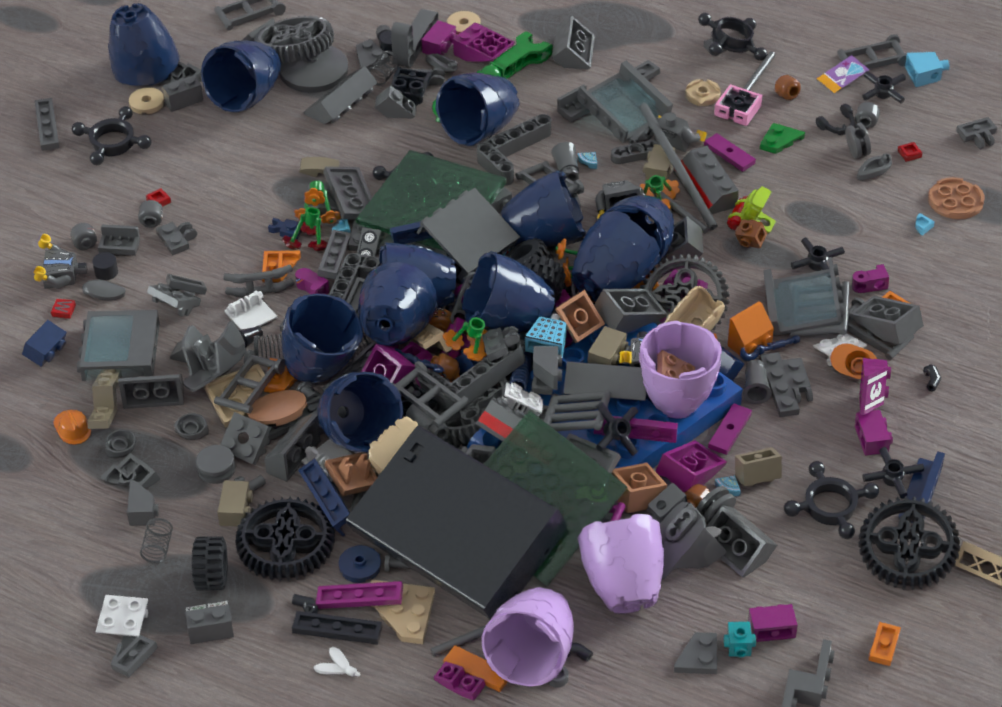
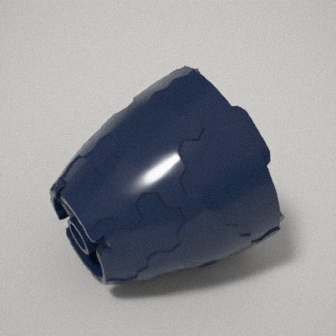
(140, 46)
(239, 74)
(475, 106)
(639, 209)
(545, 212)
(614, 255)
(436, 266)
(506, 294)
(396, 303)
(319, 337)
(370, 407)

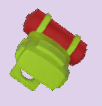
(750, 209)

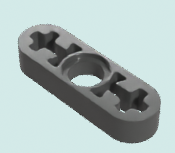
(620, 156)

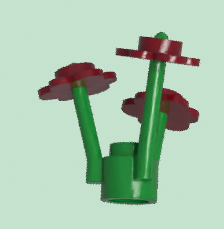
(309, 224)

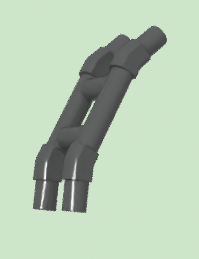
(249, 278)

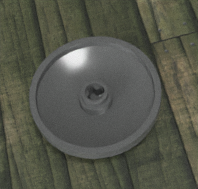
(317, 72)

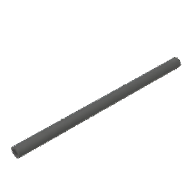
(679, 168)

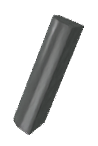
(621, 380)

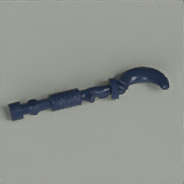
(774, 345)
(413, 359)

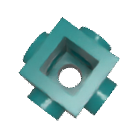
(739, 639)

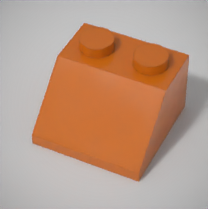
(750, 329)

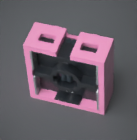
(738, 105)

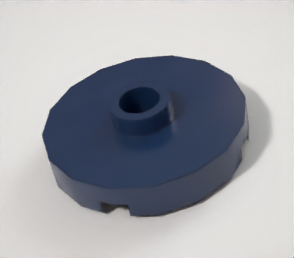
(359, 563)

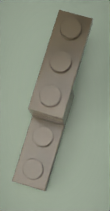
(104, 399)

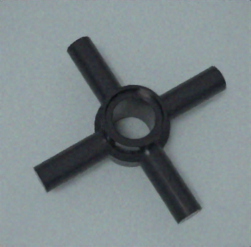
(884, 87)
(817, 256)
(617, 429)
(893, 472)

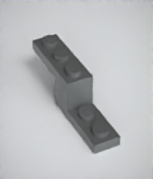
(809, 687)

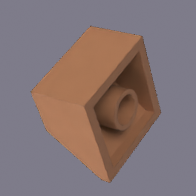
(579, 316)
(642, 486)

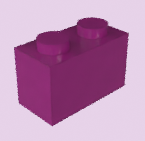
(439, 38)
(872, 432)
(773, 622)

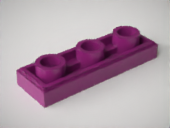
(730, 152)
(730, 429)

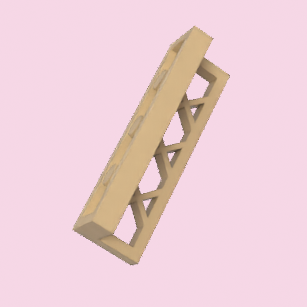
(431, 336)
(984, 554)

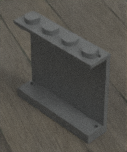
(469, 230)

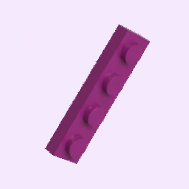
(649, 430)
(359, 595)

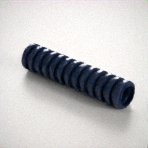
(521, 374)

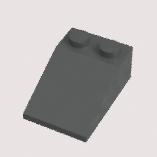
(628, 308)
(889, 318)

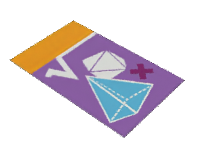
(842, 74)

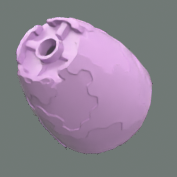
(691, 344)
(624, 561)
(529, 637)

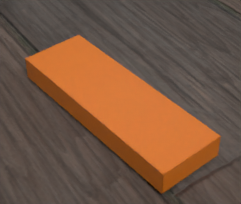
(475, 666)

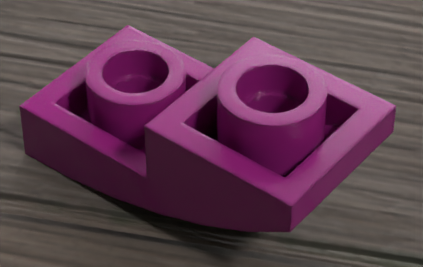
(456, 680)

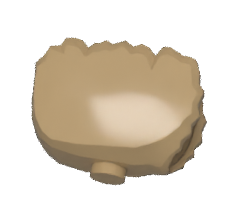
(698, 309)
(389, 443)

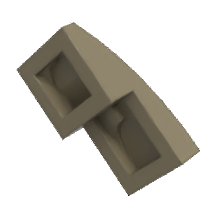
(315, 165)

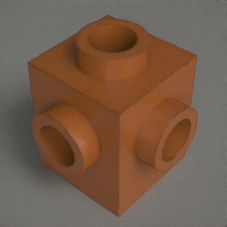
(751, 233)

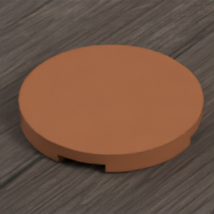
(956, 198)
(279, 407)

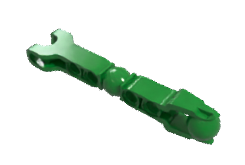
(515, 59)

